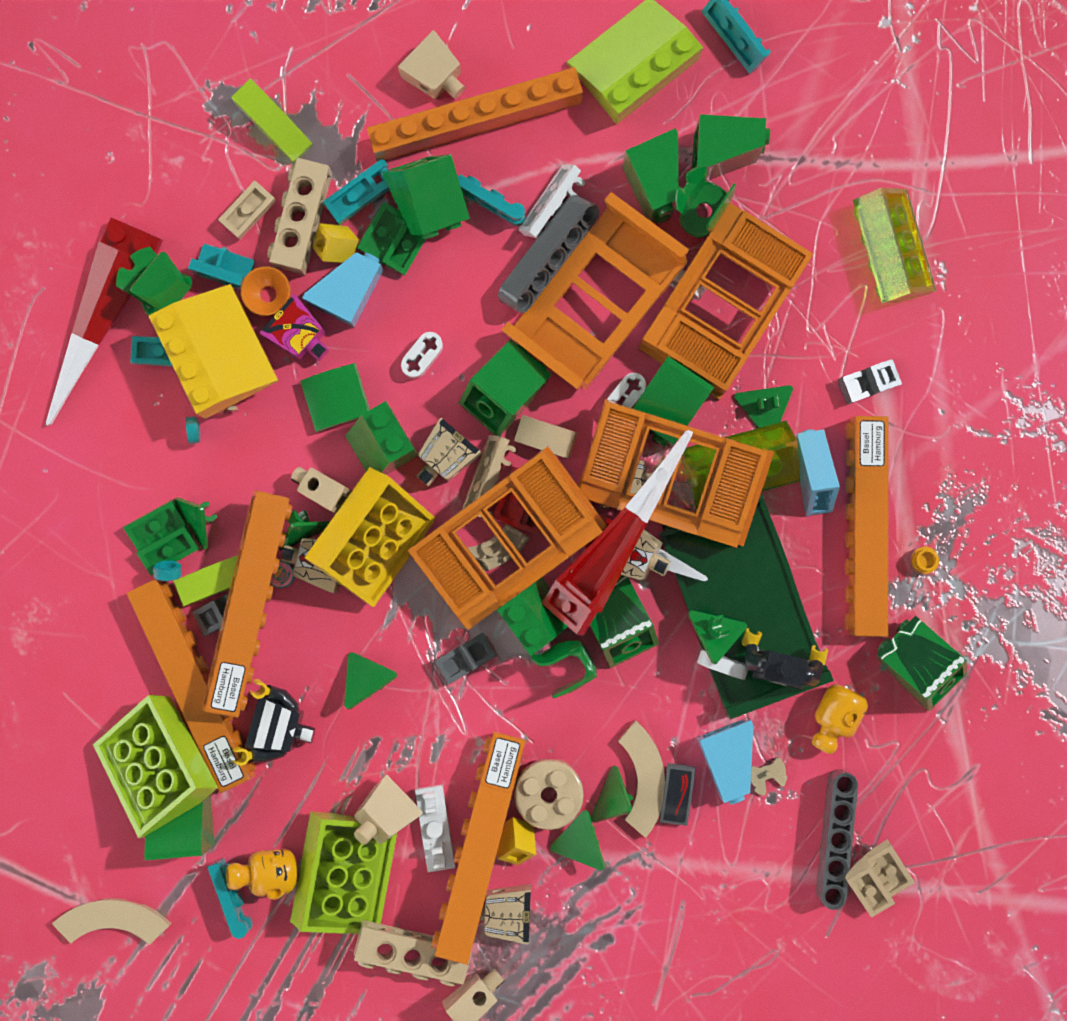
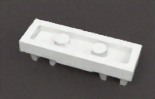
(551, 200)
(435, 828)

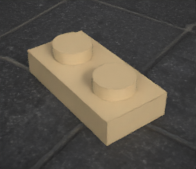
(247, 210)

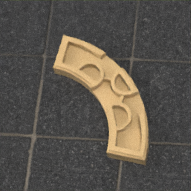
(493, 554)
(650, 778)
(112, 913)

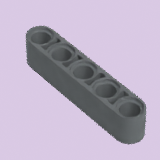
(548, 253)
(841, 851)

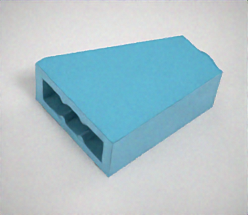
(346, 288)
(817, 473)
(730, 759)

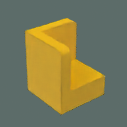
(334, 243)
(516, 842)

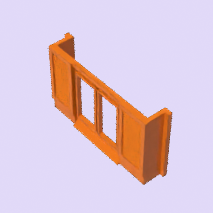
(632, 247)
(695, 342)
(730, 487)
(553, 505)

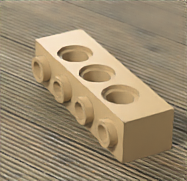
(302, 174)
(402, 940)

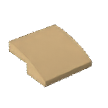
(878, 878)

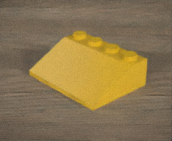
(213, 350)
(370, 536)

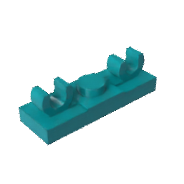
(736, 33)

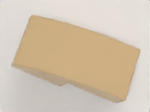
(542, 434)

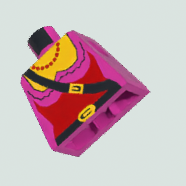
(296, 331)

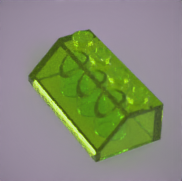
(893, 245)
(774, 437)

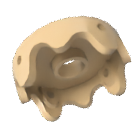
(545, 774)

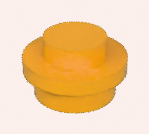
(925, 560)

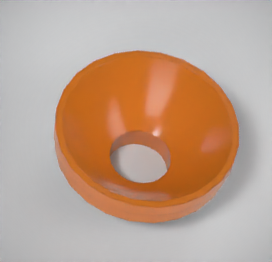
(256, 282)

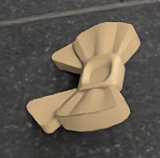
(774, 770)

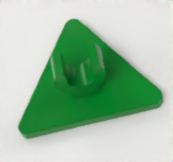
(765, 405)
(195, 518)
(301, 528)
(716, 633)
(364, 679)
(613, 799)
(580, 842)

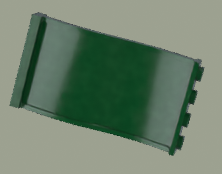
(749, 587)

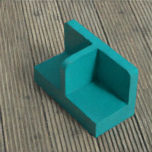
(221, 266)

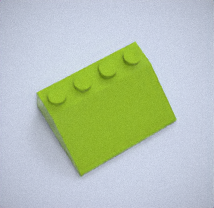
(636, 59)
(154, 764)
(340, 877)

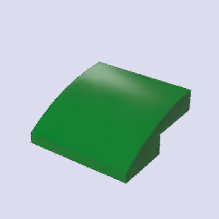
(391, 240)
(335, 397)
(161, 536)

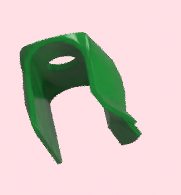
(698, 192)
(153, 280)
(562, 651)

